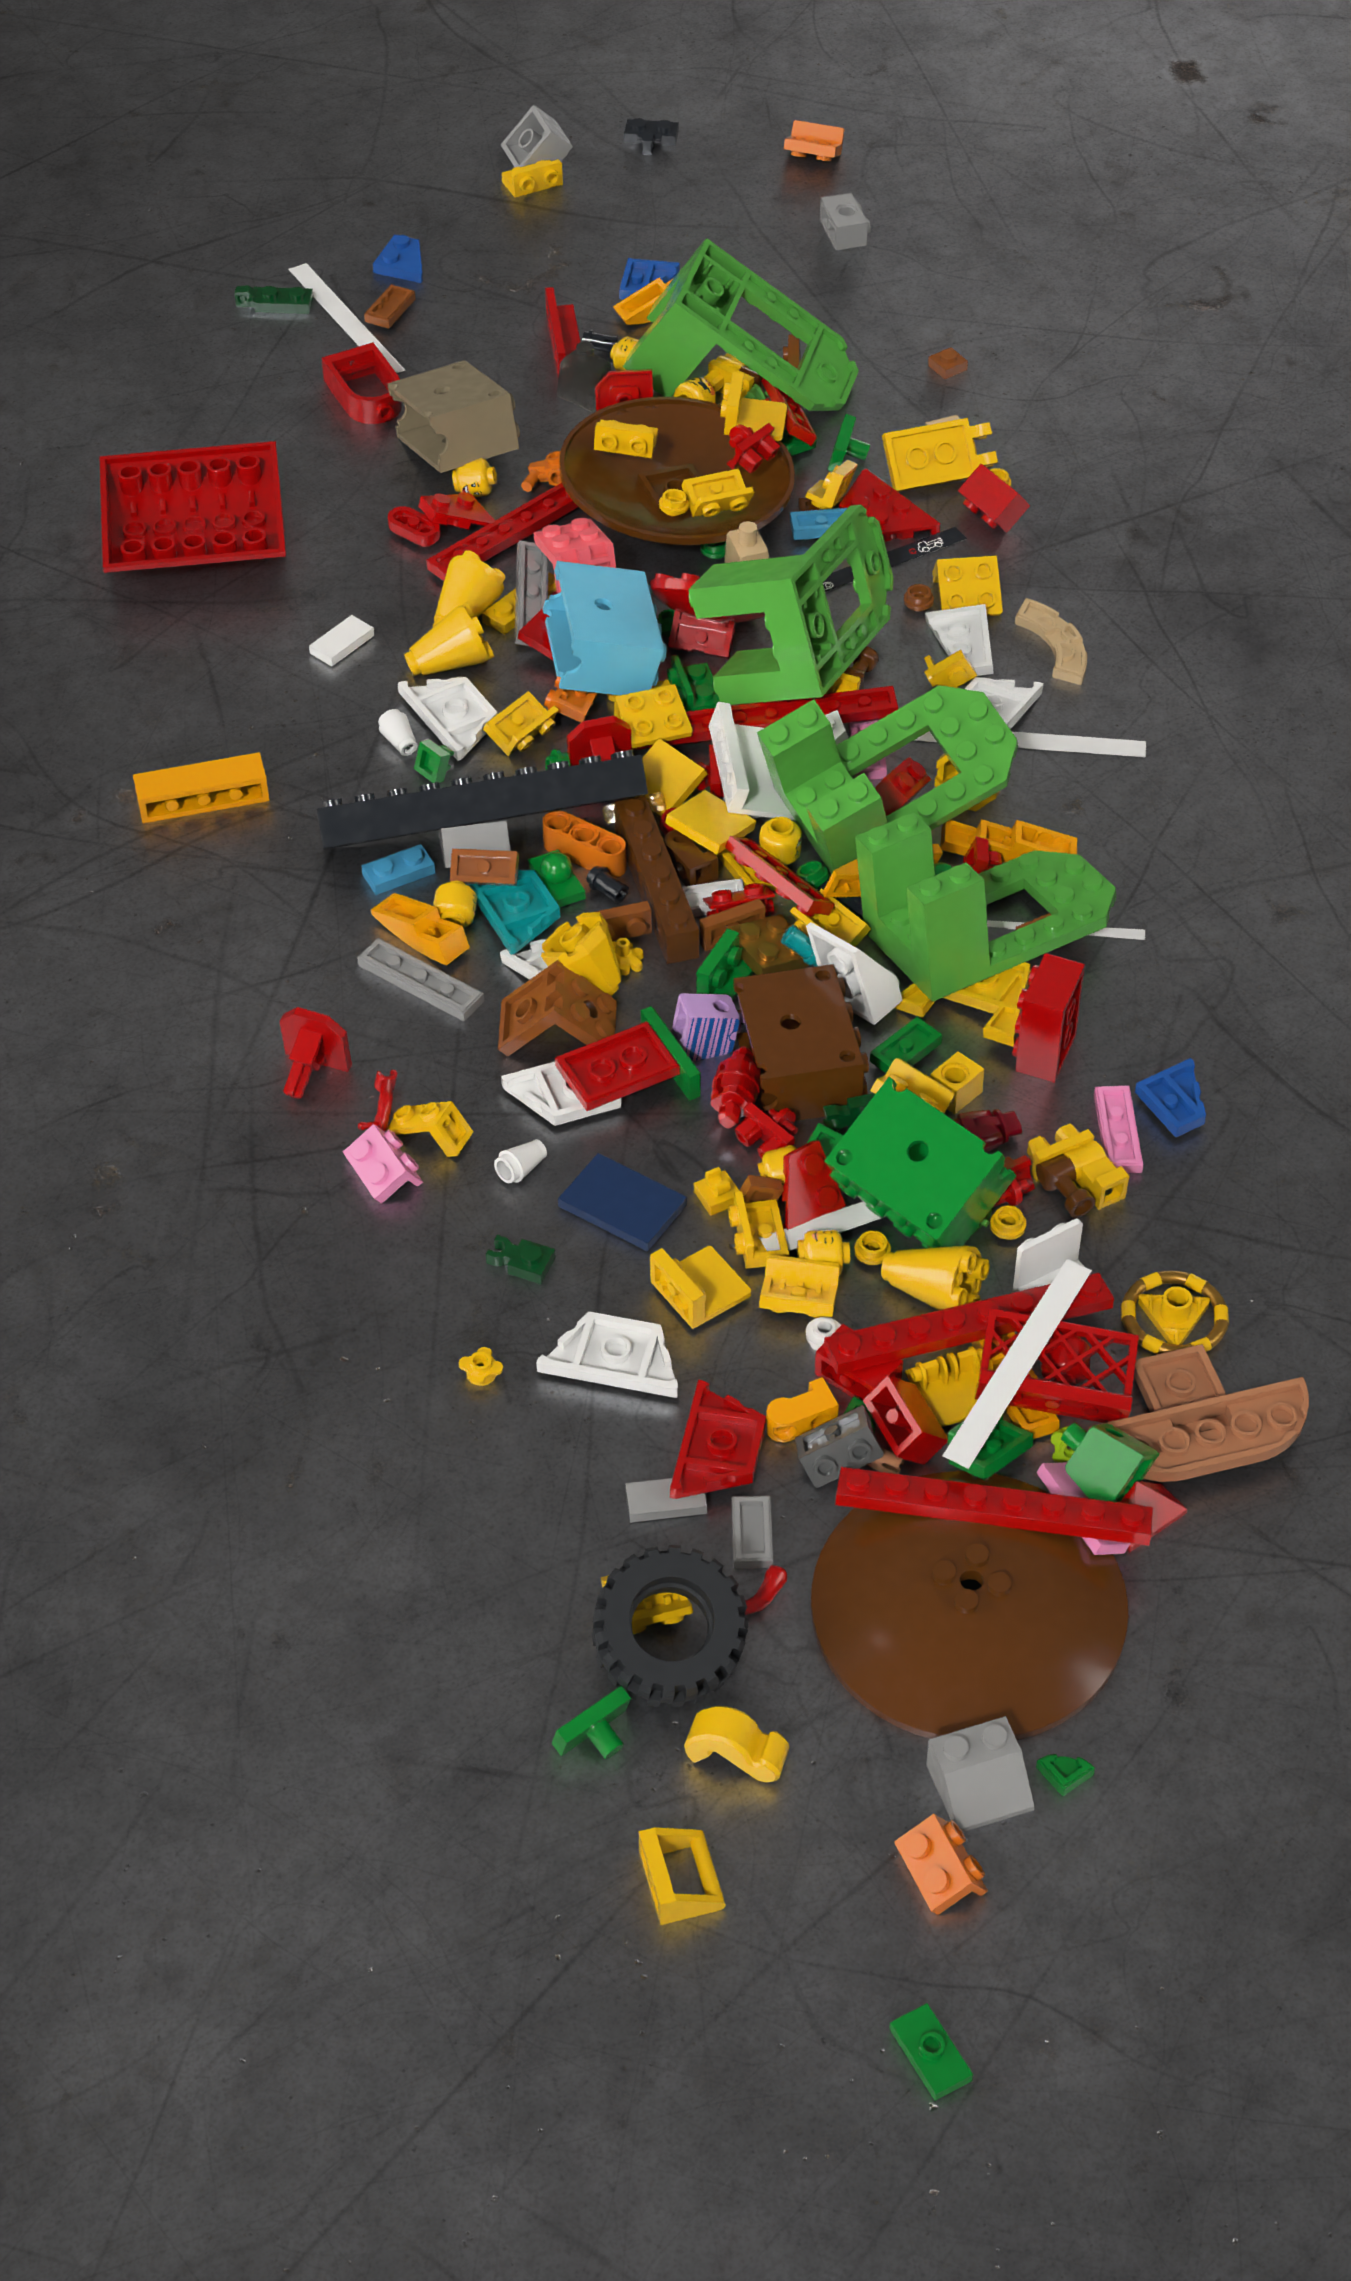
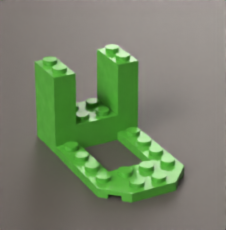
(696, 316)
(791, 593)
(833, 807)
(939, 922)

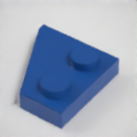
(400, 259)
(642, 272)
(1174, 1097)

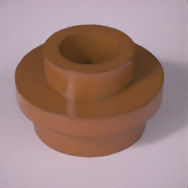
(918, 597)

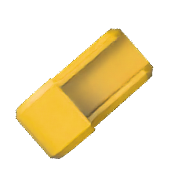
(738, 1740)

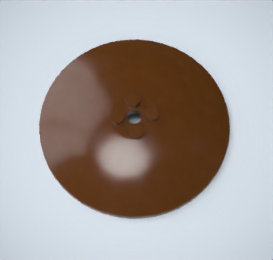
(690, 443)
(954, 1657)

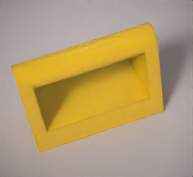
(672, 1906)

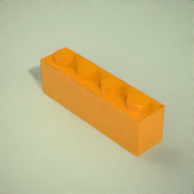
(201, 787)

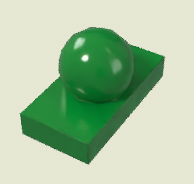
(557, 876)

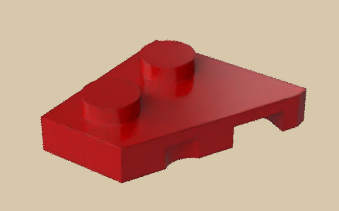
(455, 510)
(808, 1186)

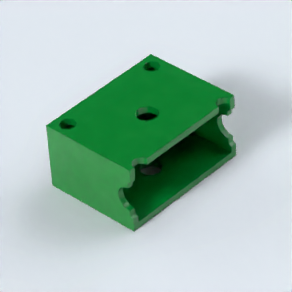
(918, 1169)

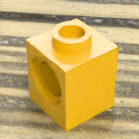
(961, 1077)

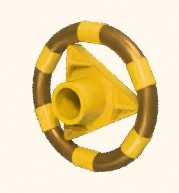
(1174, 1311)

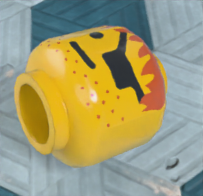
(696, 388)

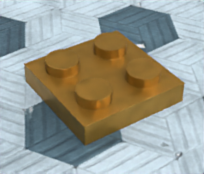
(763, 945)

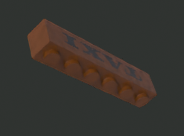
(657, 880)

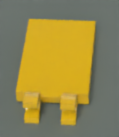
(935, 454)

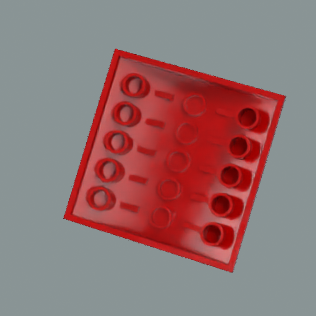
(191, 507)

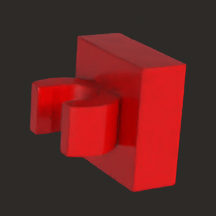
(980, 857)

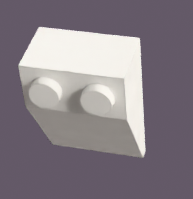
(868, 985)

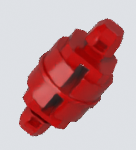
(735, 1086)

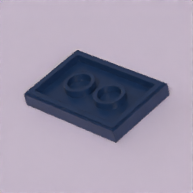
(622, 1202)

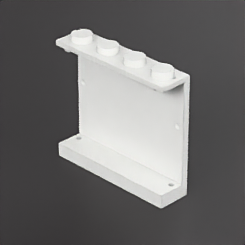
(743, 767)

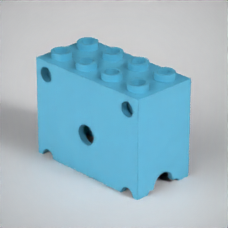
(604, 630)

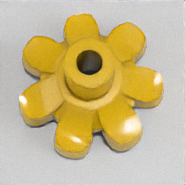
(628, 956)

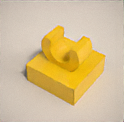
(715, 1191)

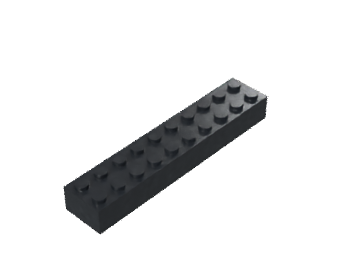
(482, 801)

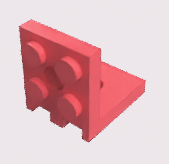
(575, 543)

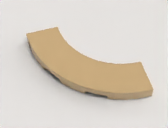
(1060, 636)

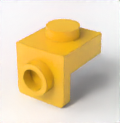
(950, 671)

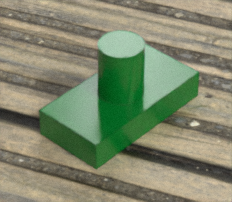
(847, 445)
(595, 1725)

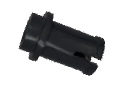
(600, 341)
(601, 880)

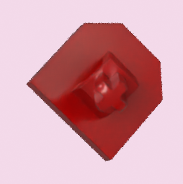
(623, 386)
(598, 737)
(312, 1042)

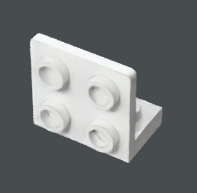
(1043, 1256)

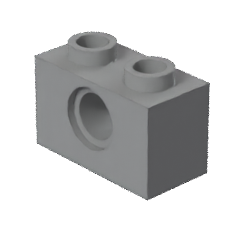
(844, 221)

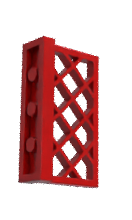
(1061, 1396)

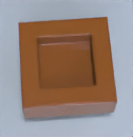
(948, 363)
(761, 1189)

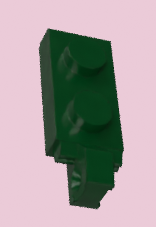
(275, 299)

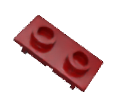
(725, 899)

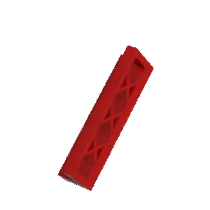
(562, 327)

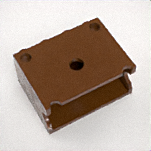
(802, 1040)

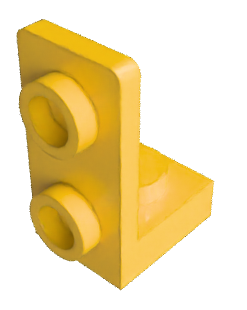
(440, 1119)

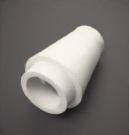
(397, 730)
(519, 1161)

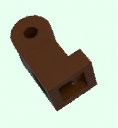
(689, 861)

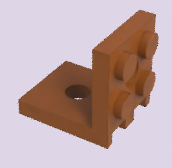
(559, 999)

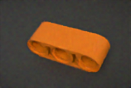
(584, 842)

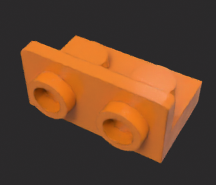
(570, 702)

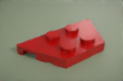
(896, 513)
(717, 1445)

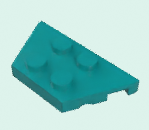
(518, 911)

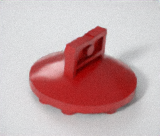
(704, 635)

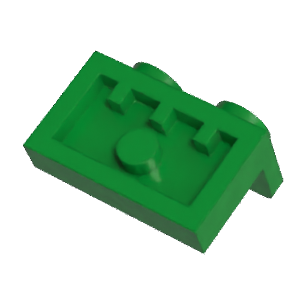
(693, 685)
(722, 966)

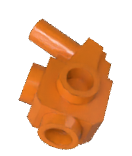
(543, 471)

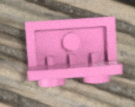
(381, 1162)

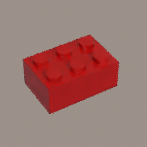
(1048, 1017)

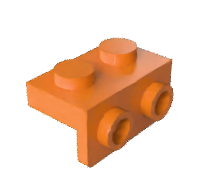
(816, 139)
(940, 1863)

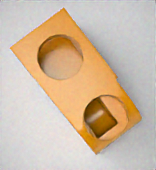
(797, 1415)

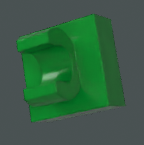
(433, 760)

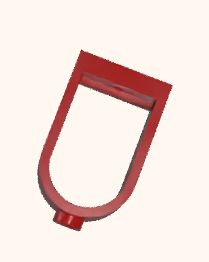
(365, 361)

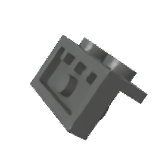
(837, 1444)

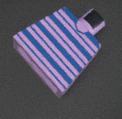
(706, 1025)

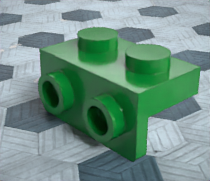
(1000, 1448)

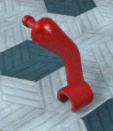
(385, 1086)
(773, 1582)

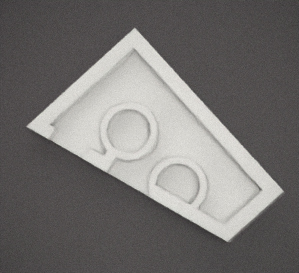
(965, 630)

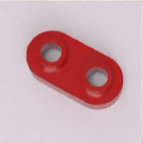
(413, 526)

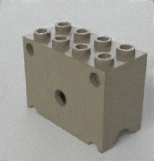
(455, 416)

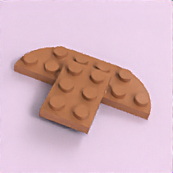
(1204, 1428)

